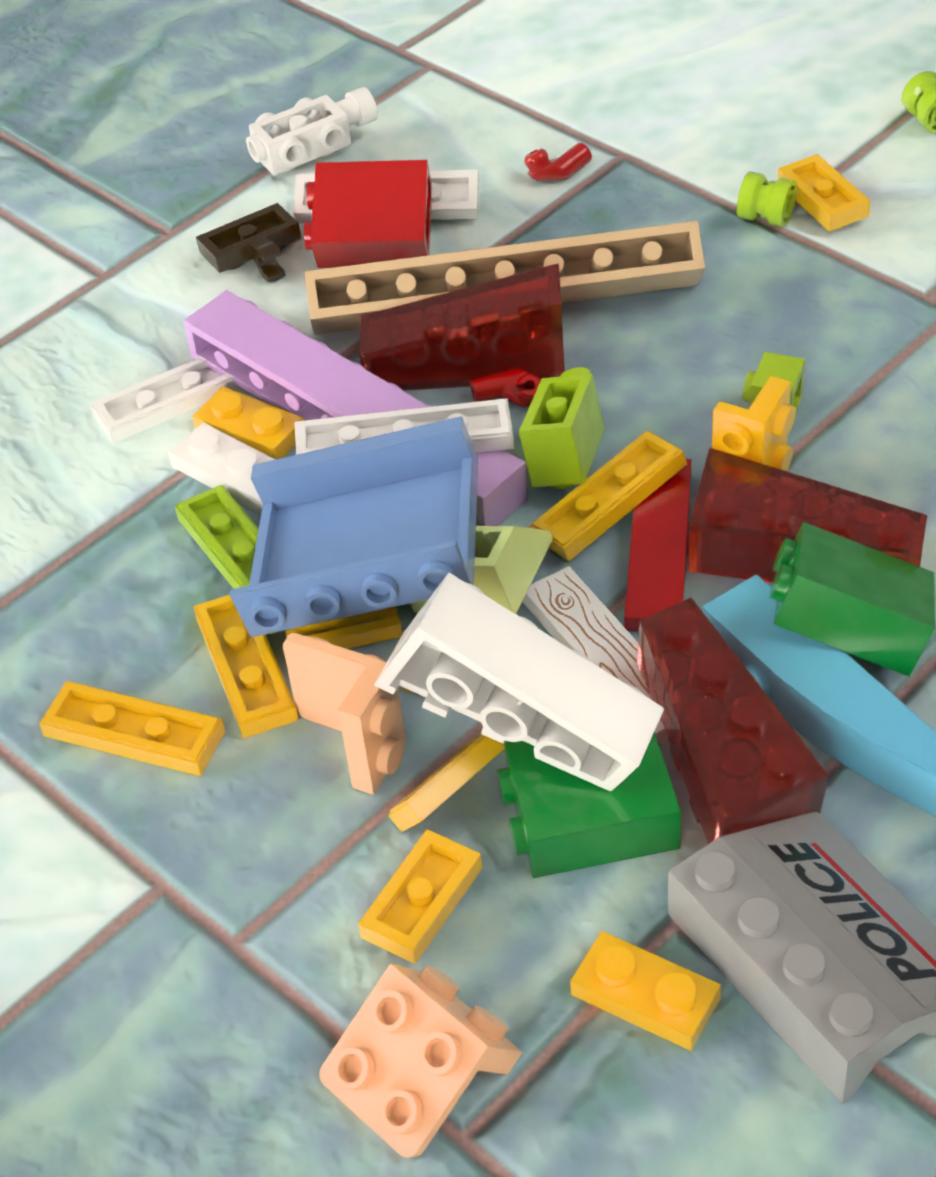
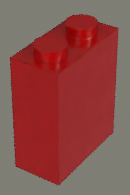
(369, 212)

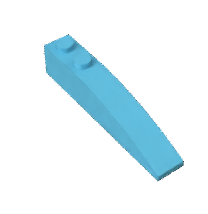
(829, 697)

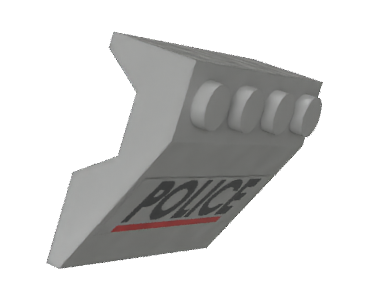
(812, 943)

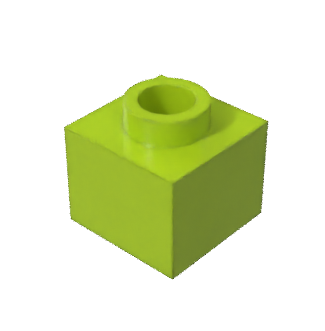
(778, 366)

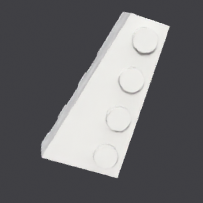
(521, 685)

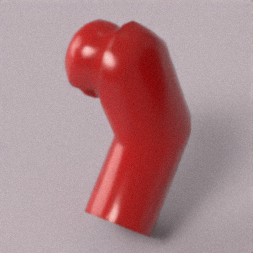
(559, 168)
(512, 384)

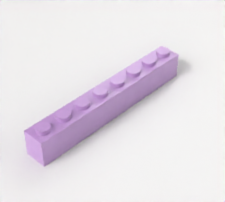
(317, 383)

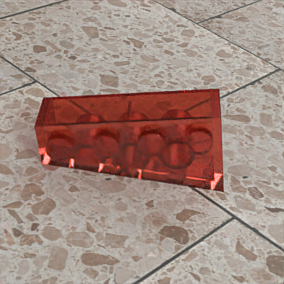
(469, 333)
(752, 507)
(723, 729)

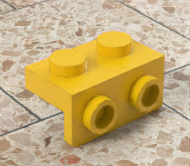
(760, 431)

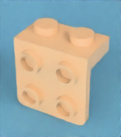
(339, 692)
(414, 1056)

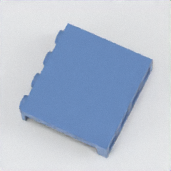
(361, 527)

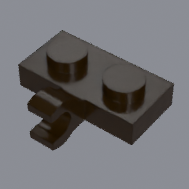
(253, 237)

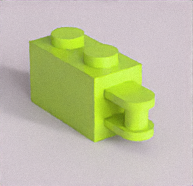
(562, 429)

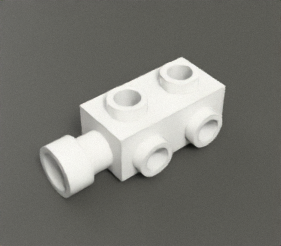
(302, 138)

